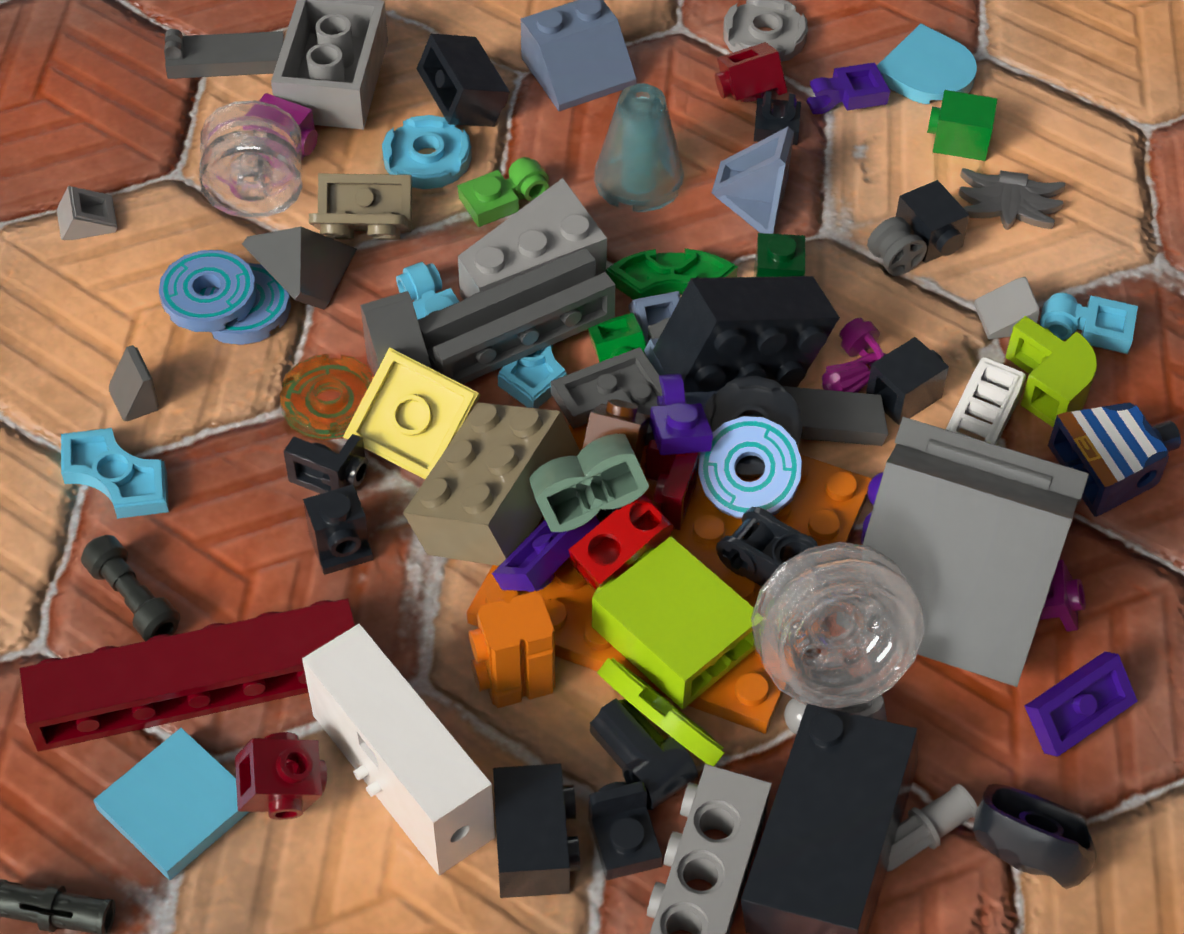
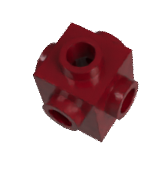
(279, 775)

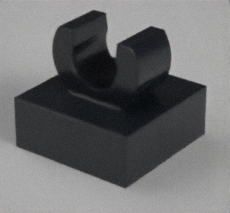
(776, 115)

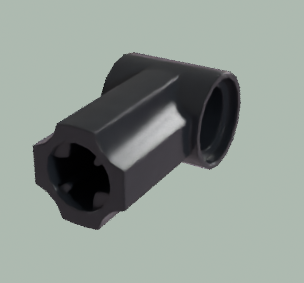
(643, 752)

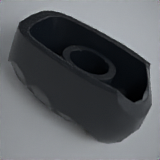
(1035, 834)

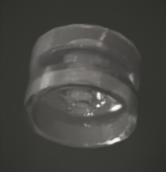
(251, 159)

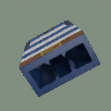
(1115, 449)

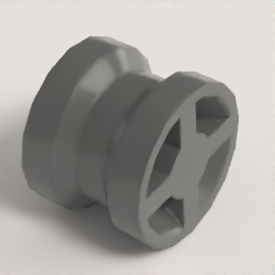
(897, 246)

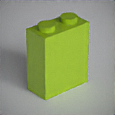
(674, 621)

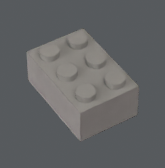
(333, 59)

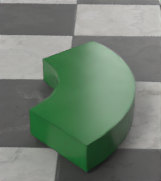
(662, 273)

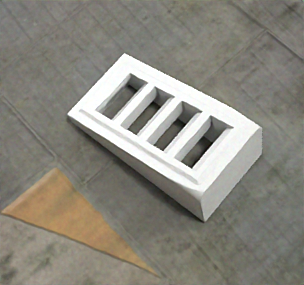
(995, 384)

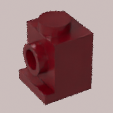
(750, 73)

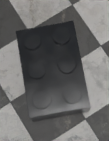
(745, 330)

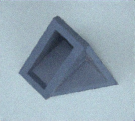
(756, 180)

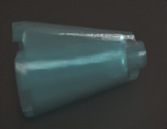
(640, 152)

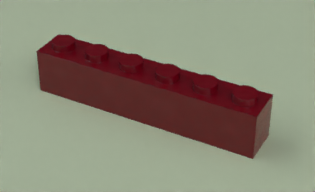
(176, 675)

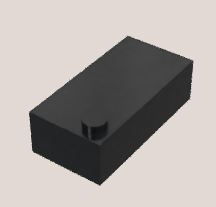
(831, 826)

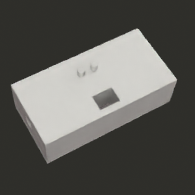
(400, 749)

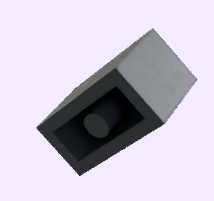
(462, 80)
(532, 830)

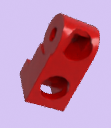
(619, 541)

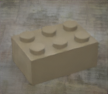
(479, 491)

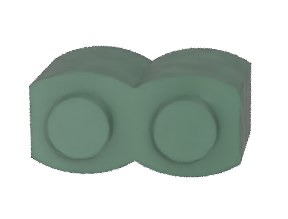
(577, 487)

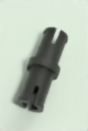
(56, 908)

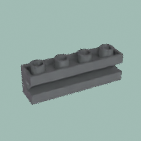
(518, 317)

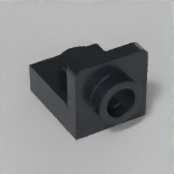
(323, 470)
(623, 829)

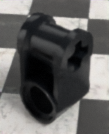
(761, 545)

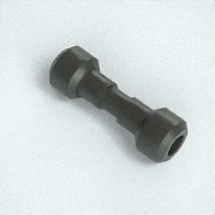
(107, 560)

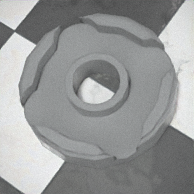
(788, 27)

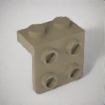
(363, 203)

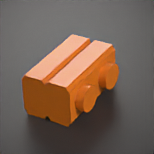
(514, 649)

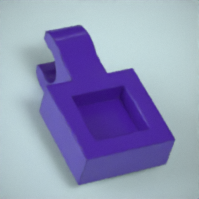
(853, 85)
(678, 425)

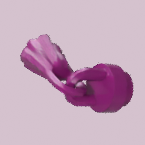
(856, 339)

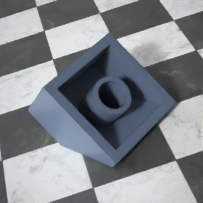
(576, 52)

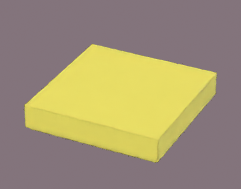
(411, 413)

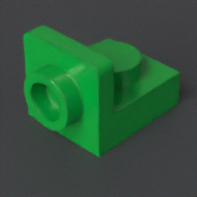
(616, 336)

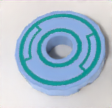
(744, 438)

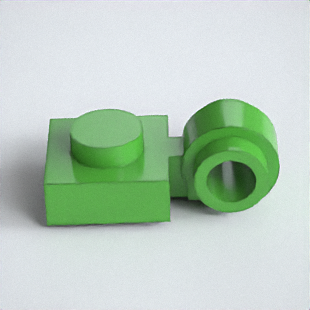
(494, 198)

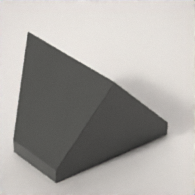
(302, 262)

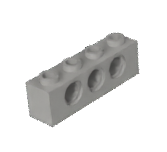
(723, 803)

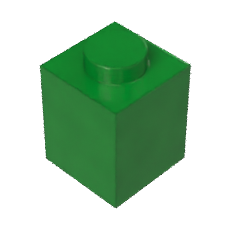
(963, 125)

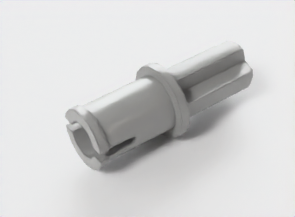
(930, 824)

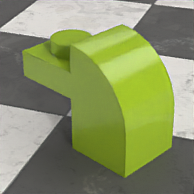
(1057, 369)

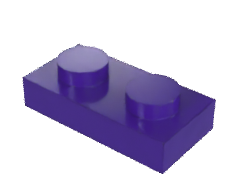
(538, 557)
(1081, 703)

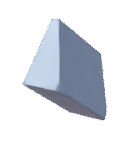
(653, 309)

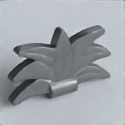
(1011, 198)

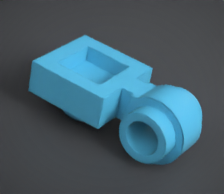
(422, 283)
(1102, 322)

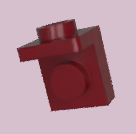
(675, 480)

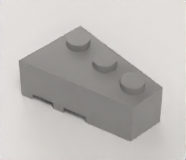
(532, 237)

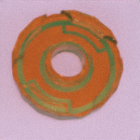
(314, 376)

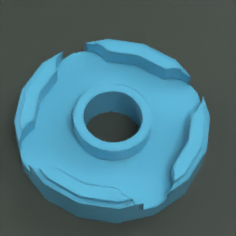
(427, 170)

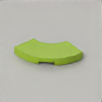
(661, 711)

